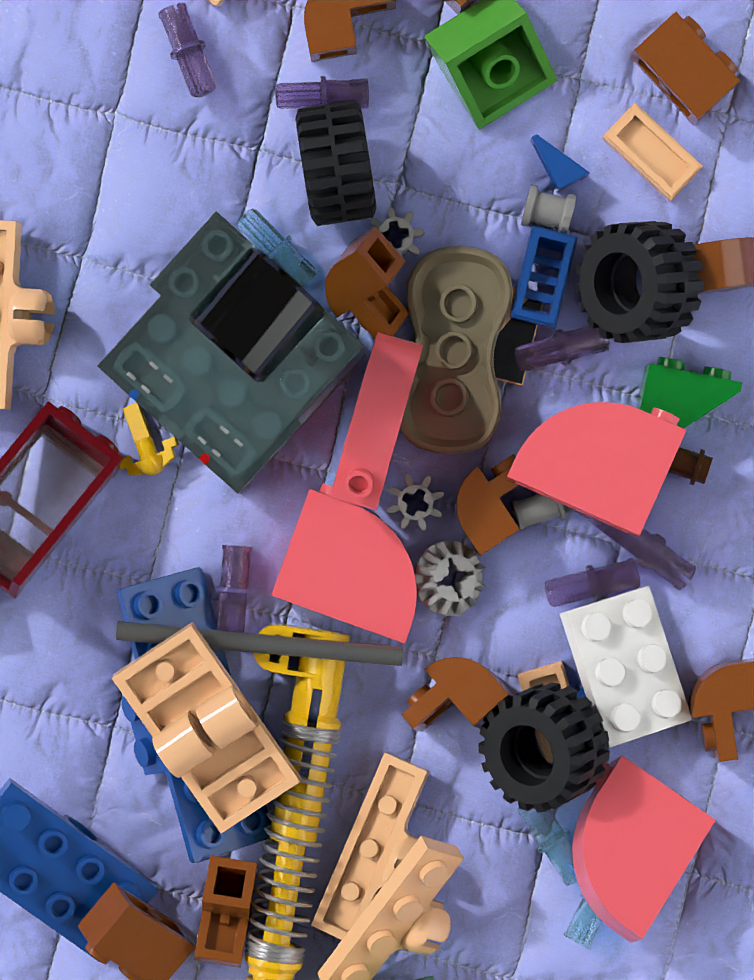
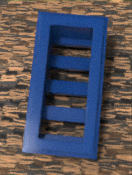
(553, 241)

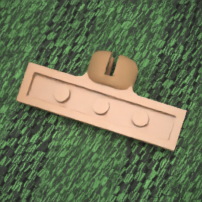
(16, 309)
(373, 846)
(399, 914)

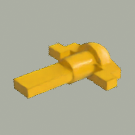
(150, 461)

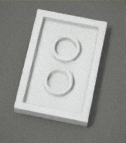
(626, 665)

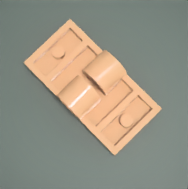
(205, 728)

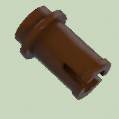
(691, 465)

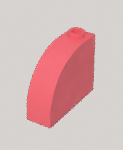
(376, 421)
(601, 461)
(348, 567)
(633, 846)

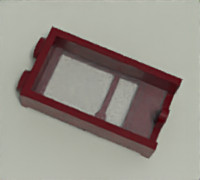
(45, 489)

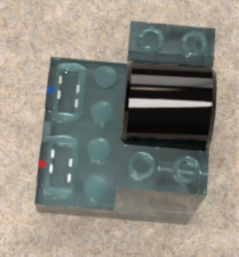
(231, 354)

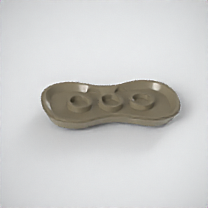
(456, 312)

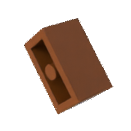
(686, 67)
(134, 936)

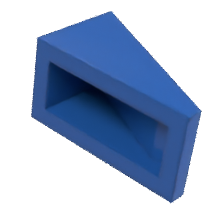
(559, 167)

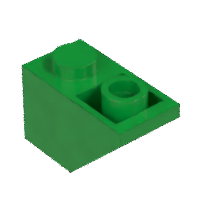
(684, 392)

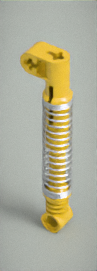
(297, 809)

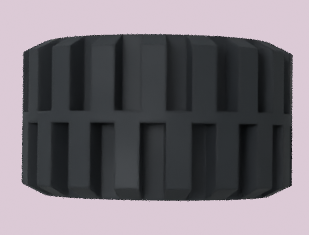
(335, 162)
(667, 275)
(514, 756)

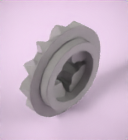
(434, 566)

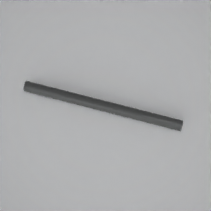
(268, 644)

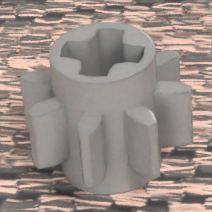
(404, 227)
(428, 498)

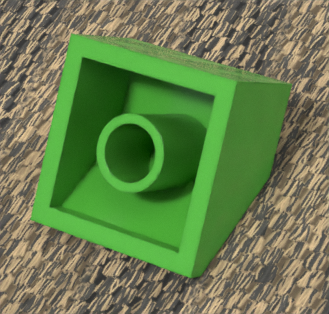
(491, 58)

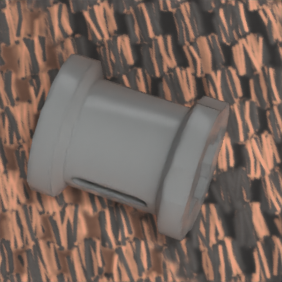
(548, 209)

